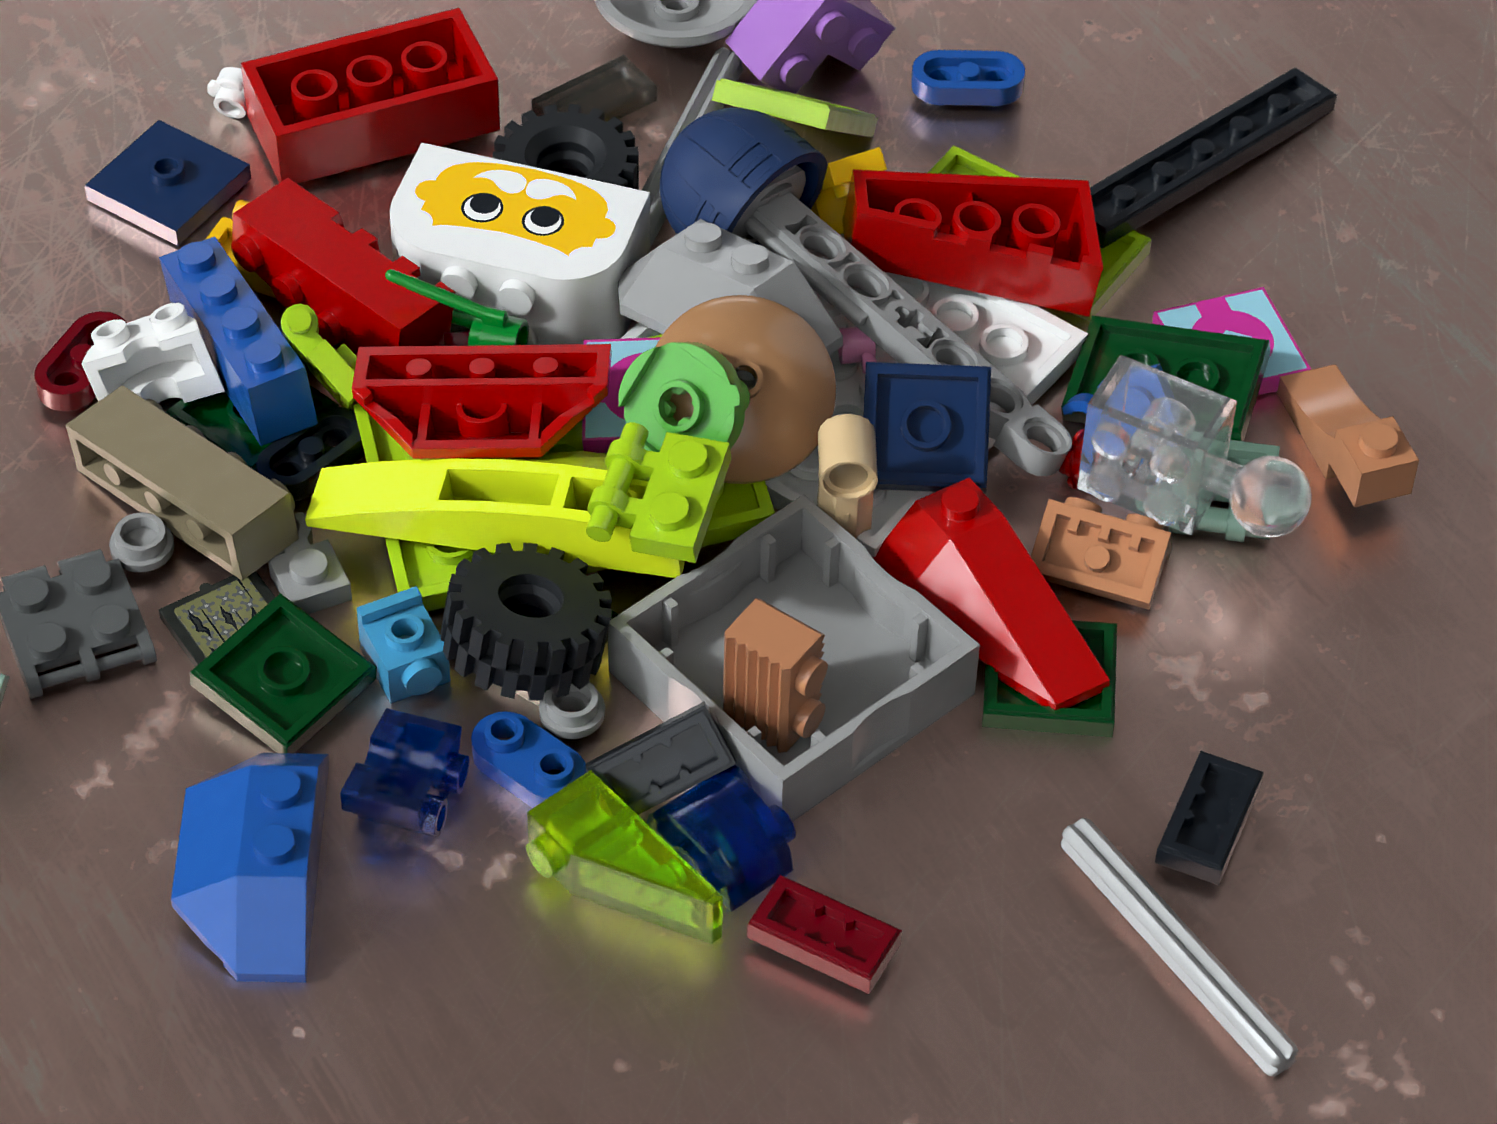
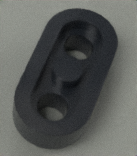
(300, 456)

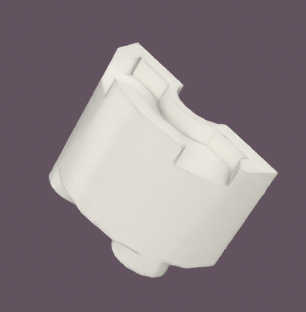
(153, 357)

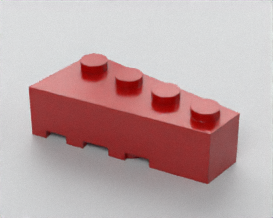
(980, 234)
(314, 261)

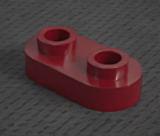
(60, 375)

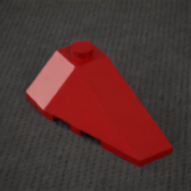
(983, 579)

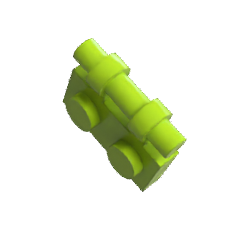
(329, 366)
(677, 500)

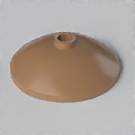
(791, 376)

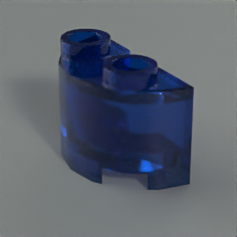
(408, 773)
(728, 835)

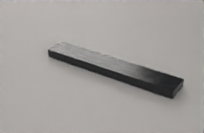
(1207, 153)

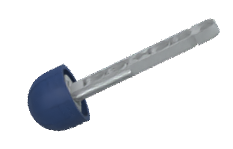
(761, 185)

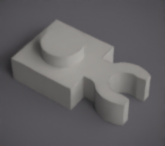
(310, 572)

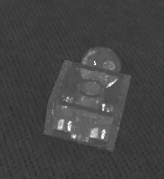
(1164, 455)

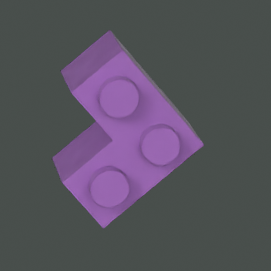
(791, 38)

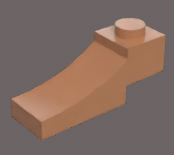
(1347, 437)

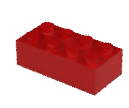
(371, 96)

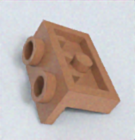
(1101, 552)

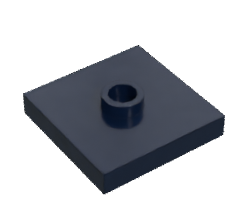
(168, 182)
(928, 424)

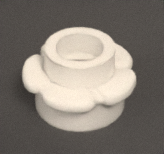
(228, 93)

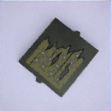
(214, 613)

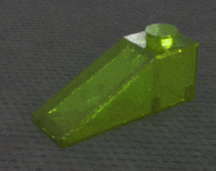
(618, 861)

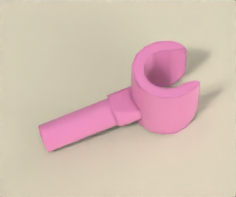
(856, 347)

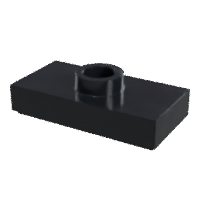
(665, 759)
(1209, 817)

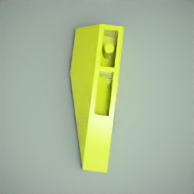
(482, 505)

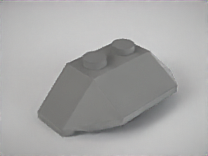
(713, 264)

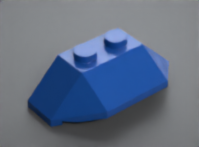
(253, 863)

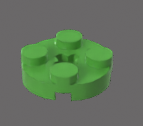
(678, 369)

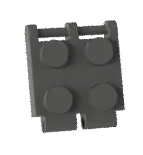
(72, 620)

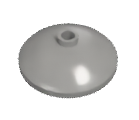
(675, 21)

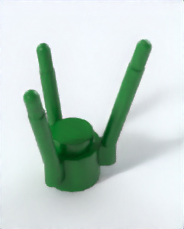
(486, 324)

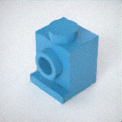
(402, 645)

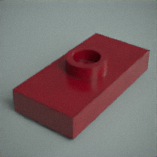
(824, 934)

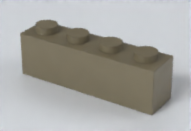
(184, 480)

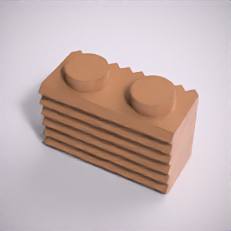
(773, 675)

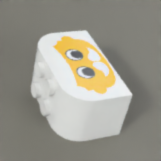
(522, 240)

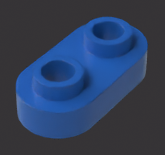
(968, 77)
(524, 758)

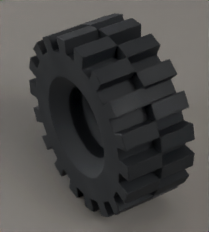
(572, 145)
(520, 652)

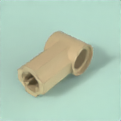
(847, 471)

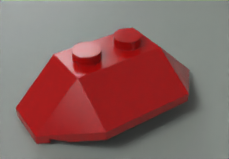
(480, 396)

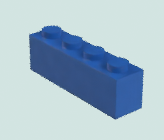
(246, 345)

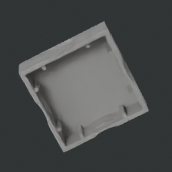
(886, 647)

